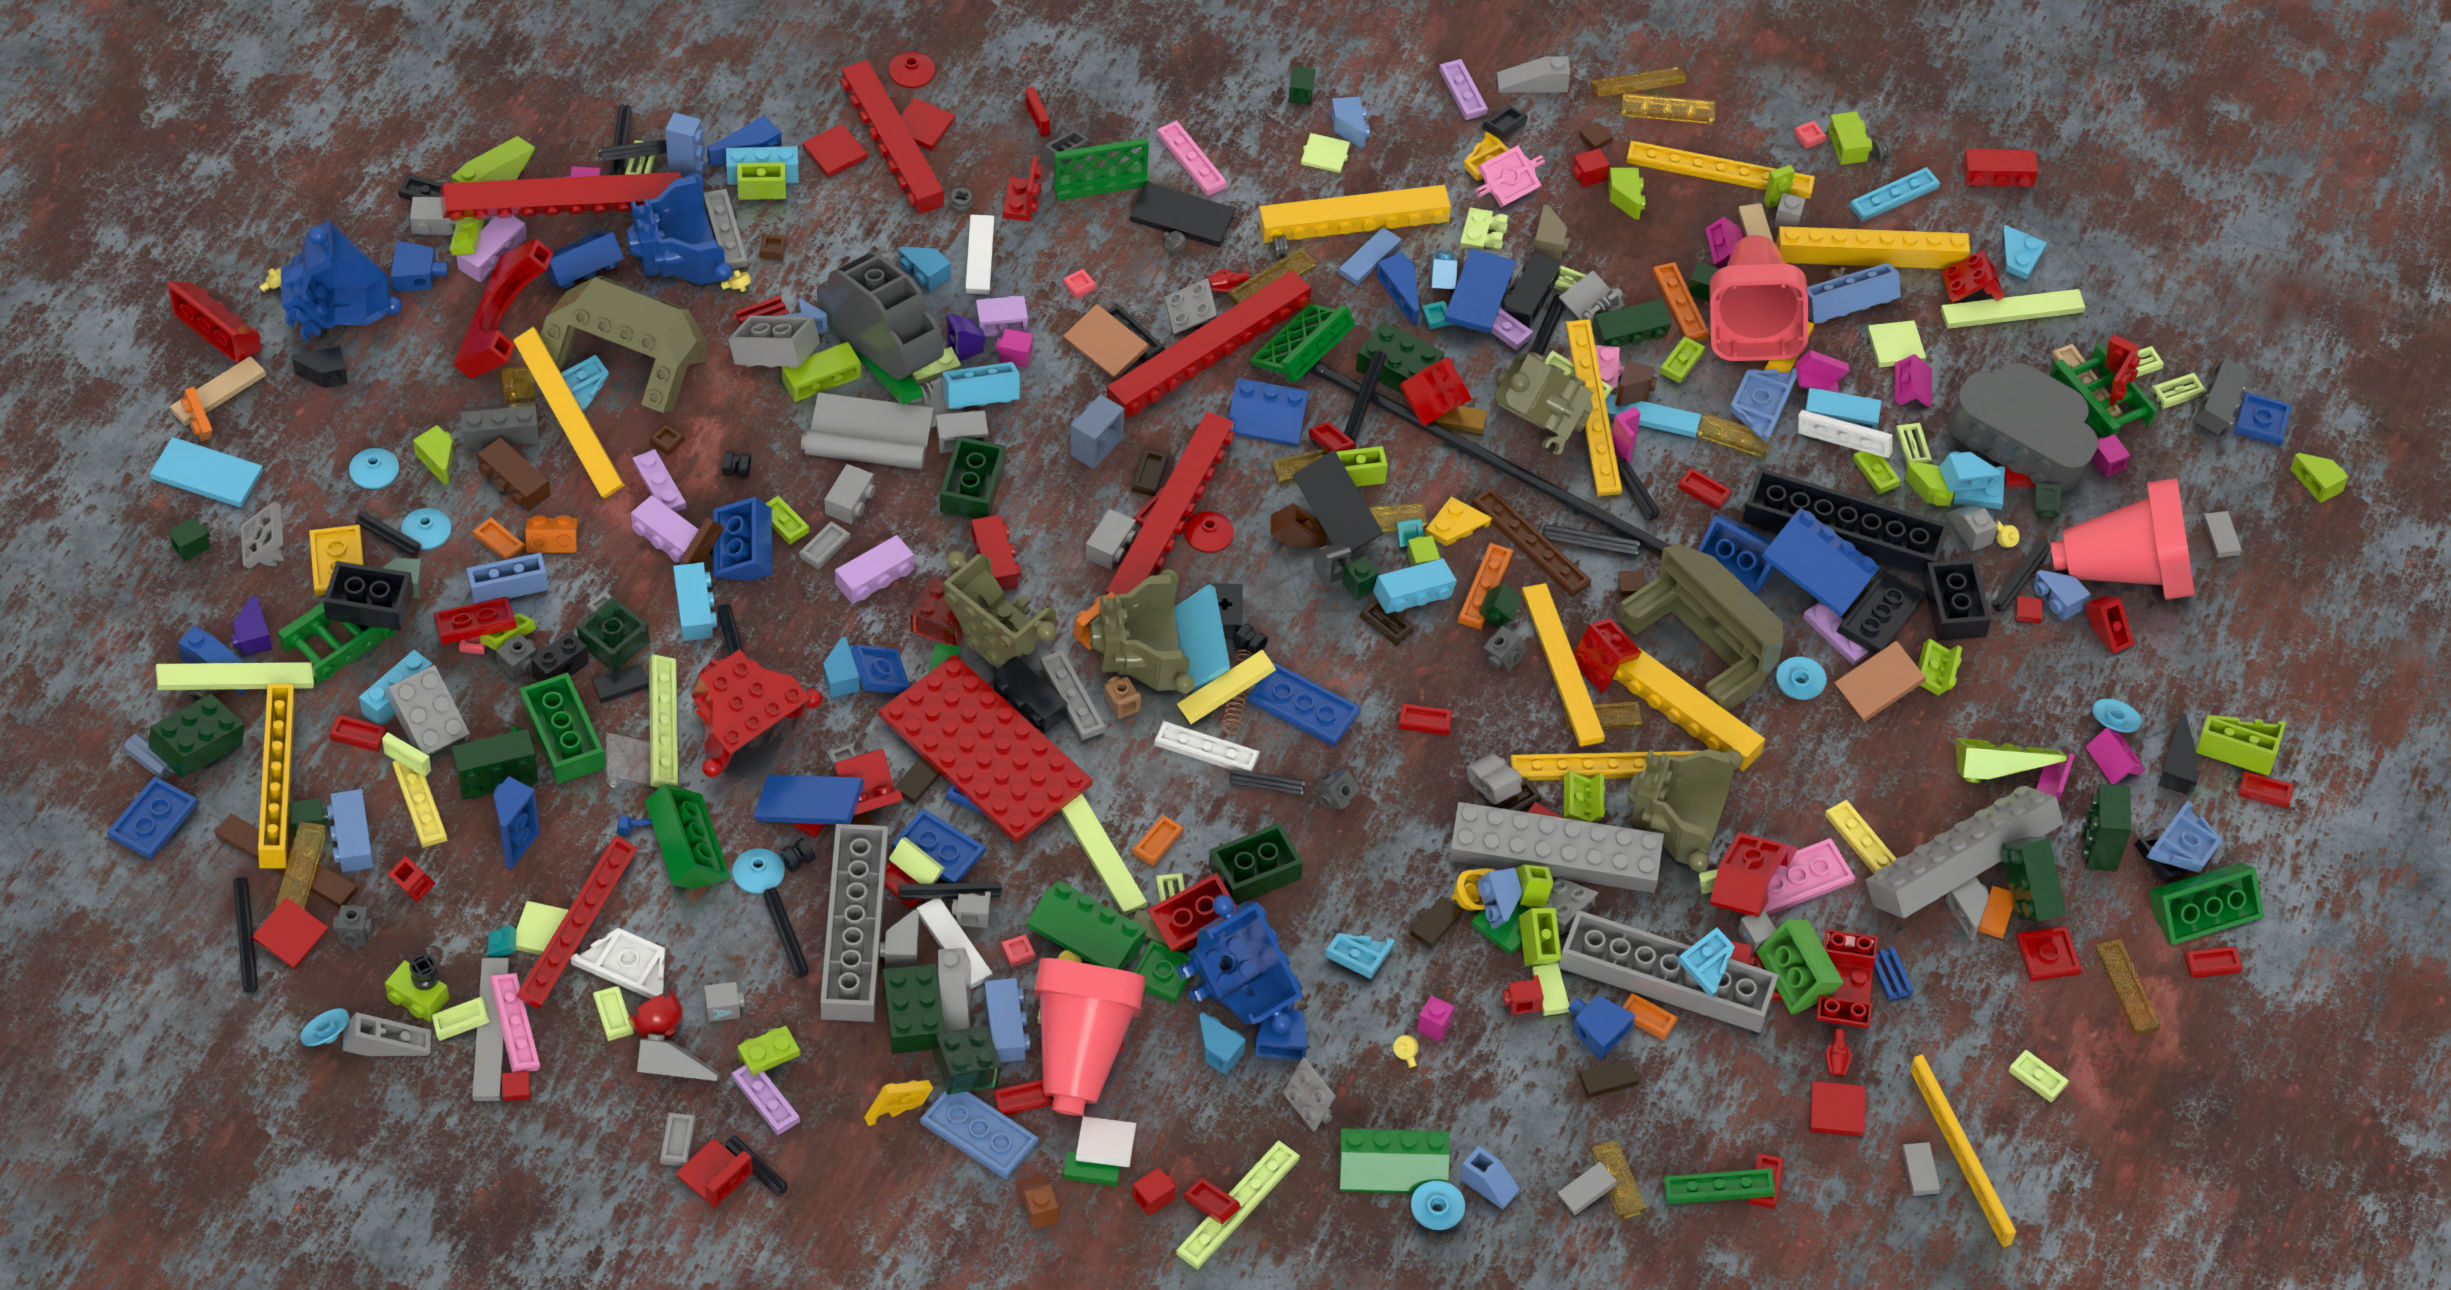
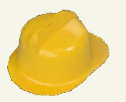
(1466, 889)

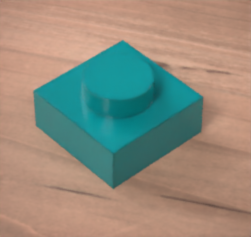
(1435, 314)
(1408, 529)
(501, 941)

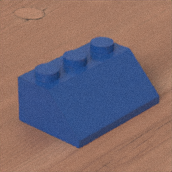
(583, 259)
(1268, 411)
(746, 541)
(1738, 551)
(515, 818)

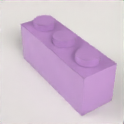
(495, 240)
(663, 528)
(874, 569)

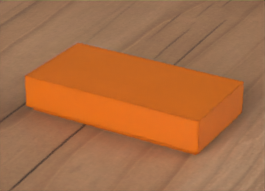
(498, 540)
(1158, 840)
(1997, 912)
(1650, 1017)

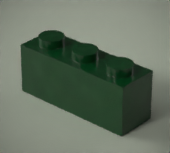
(1632, 324)

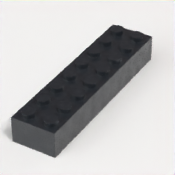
(1874, 529)

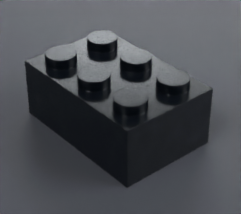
(368, 596)
(1956, 599)

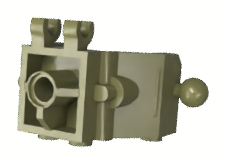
(1544, 397)
(987, 619)
(1140, 635)
(1684, 800)

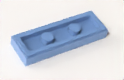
(1369, 255)

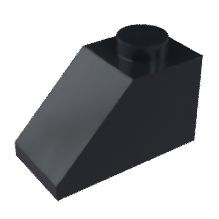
(321, 367)

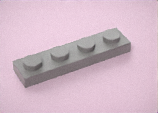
(725, 227)
(1069, 687)

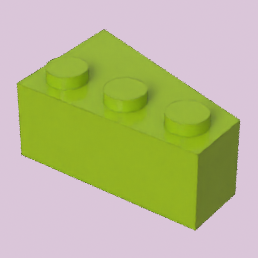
(2241, 743)

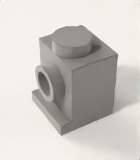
(972, 909)

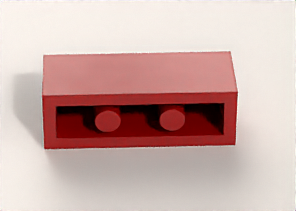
(1999, 167)
(991, 539)

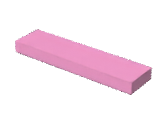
(1191, 158)
(514, 1023)

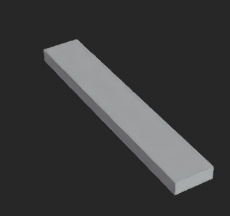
(489, 1038)

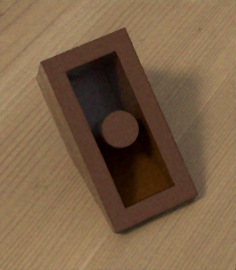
(1635, 383)
(1297, 527)

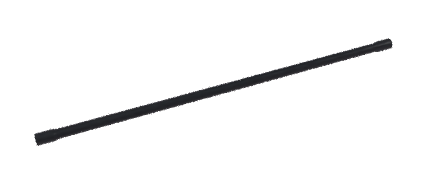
(1323, 371)

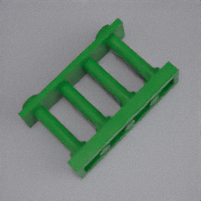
(2098, 416)
(315, 623)

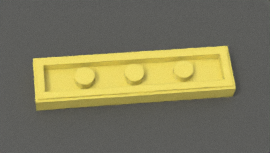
(1226, 687)
(420, 805)
(1860, 836)

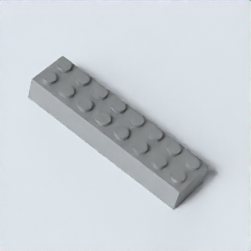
(1566, 846)
(1962, 851)
(854, 923)
(1650, 968)

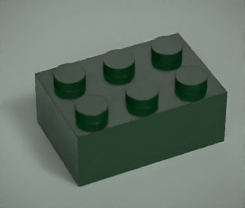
(1404, 355)
(972, 478)
(196, 735)
(489, 761)
(2107, 827)
(1256, 863)
(2033, 879)
(913, 1007)

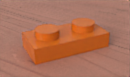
(200, 423)

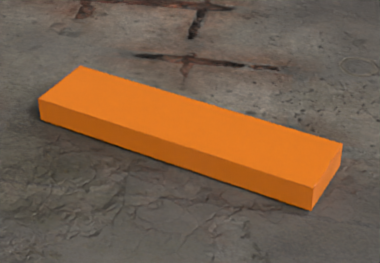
(1680, 302)
(1488, 576)

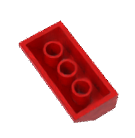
(213, 321)

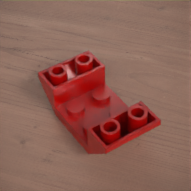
(1746, 873)
(1854, 961)

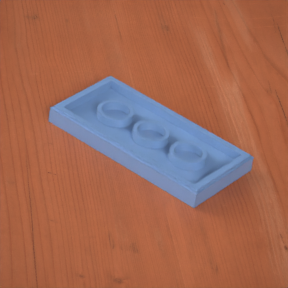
(980, 1131)

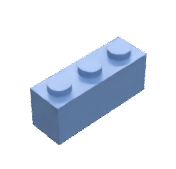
(685, 145)
(507, 578)
(350, 831)
(1006, 1019)

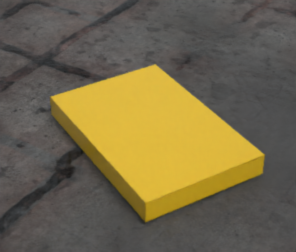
(333, 545)

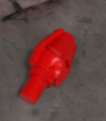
(1226, 280)
(1838, 1055)

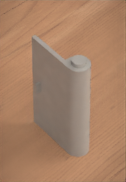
(869, 431)

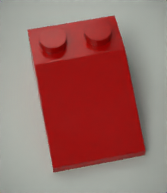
(1187, 911)

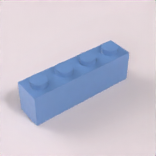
(1853, 292)

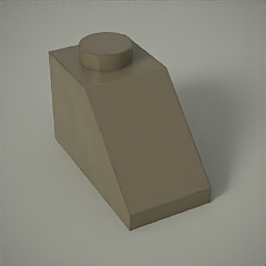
(1551, 235)

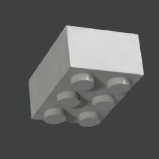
(774, 341)
(427, 711)

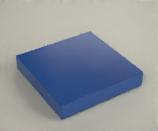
(2263, 418)
(880, 669)

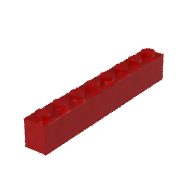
(892, 137)

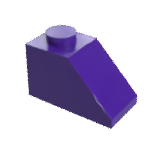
(964, 337)
(251, 630)

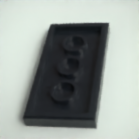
(1182, 212)
(1337, 502)
(1881, 613)

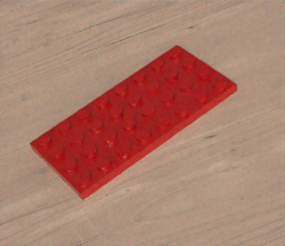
(985, 748)

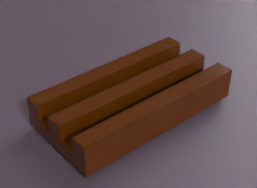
(702, 542)

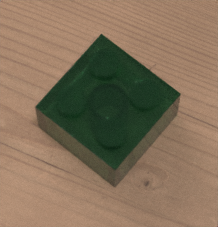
(613, 634)
(967, 1060)

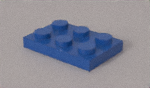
(152, 818)
(944, 844)

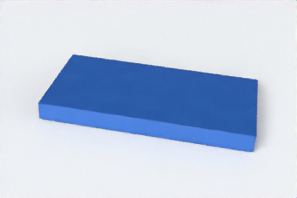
(1480, 291)
(1304, 705)
(809, 799)

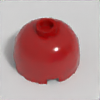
(658, 1016)

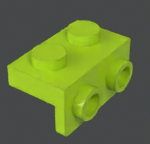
(1939, 666)
(1584, 797)
(768, 1050)

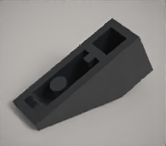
(2181, 761)

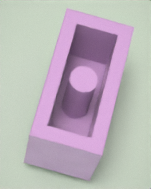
(1000, 314)

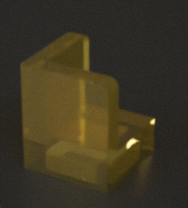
(518, 384)

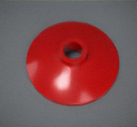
(911, 69)
(1209, 539)

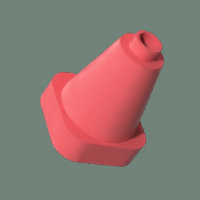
(1758, 304)
(2132, 544)
(1082, 1027)

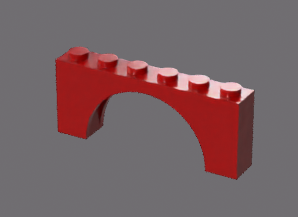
(484, 344)

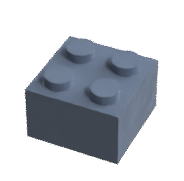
(1096, 431)

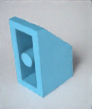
(1967, 472)

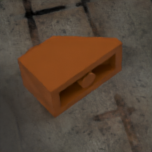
(1038, 1201)

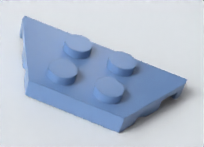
(1762, 399)
(2186, 841)

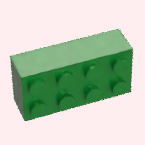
(562, 728)

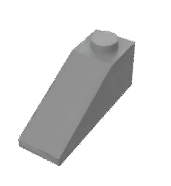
(1536, 76)
(955, 988)
(384, 1037)
(668, 1058)

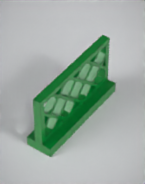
(1103, 178)
(1309, 348)

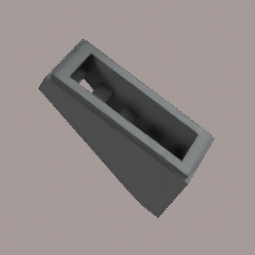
(1063, 143)

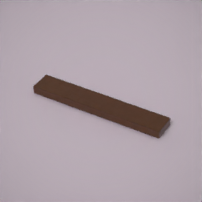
(1532, 542)
(324, 882)

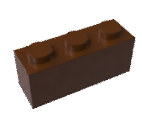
(513, 474)

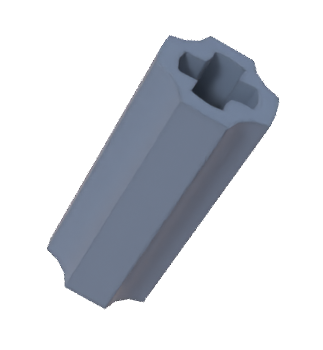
(138, 749)

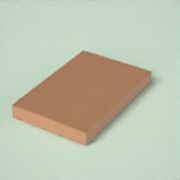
(1106, 342)
(1880, 681)

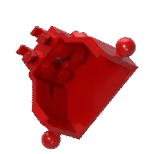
(742, 702)

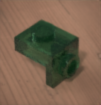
(2047, 500)

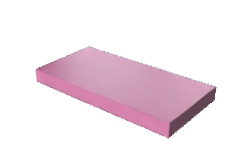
(1809, 875)

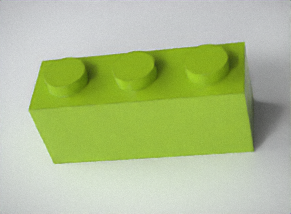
(822, 372)

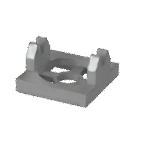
(268, 520)

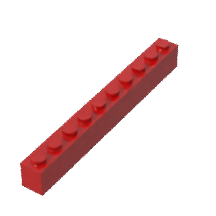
(551, 195)
(1209, 343)
(1175, 503)

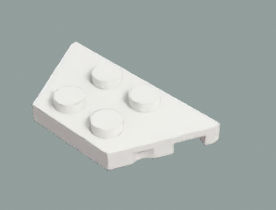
(626, 962)

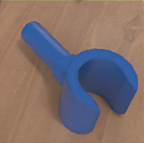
(626, 822)

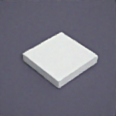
(1106, 1141)

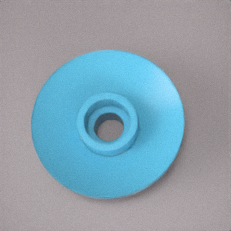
(375, 476)
(430, 535)
(1801, 670)
(2116, 715)
(755, 879)
(325, 1027)
(1438, 1195)

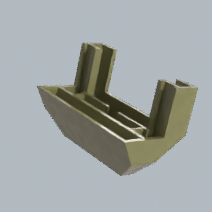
(634, 322)
(1718, 612)

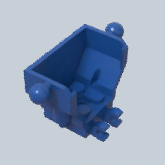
(675, 235)
(333, 284)
(1255, 970)

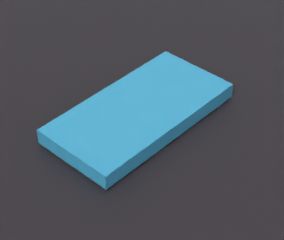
(206, 472)
(1202, 636)

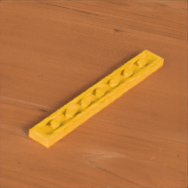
(1711, 167)
(569, 413)
(1597, 427)
(1563, 665)
(1611, 765)
(1962, 1151)

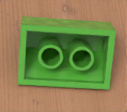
(1801, 964)

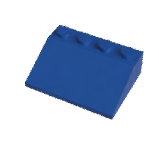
(1820, 561)

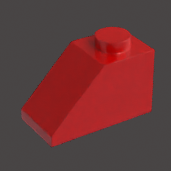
(2110, 622)

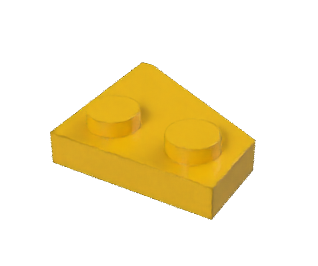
(1483, 152)
(1455, 522)
(898, 1098)

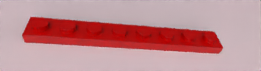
(576, 922)

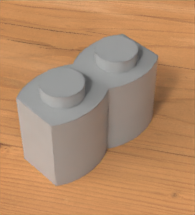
(1494, 778)

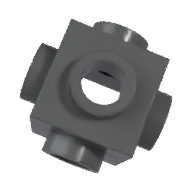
(1505, 649)
(516, 655)
(1336, 789)
(353, 925)

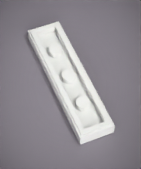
(979, 254)
(1845, 433)
(1206, 747)
(950, 935)

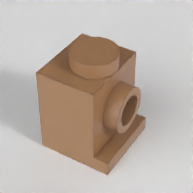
(1122, 697)

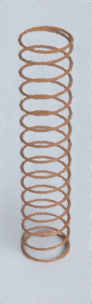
(1222, 727)

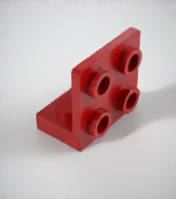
(1021, 194)
(1972, 275)
(2121, 360)
(1435, 391)
(1602, 652)
(874, 771)
(715, 1172)

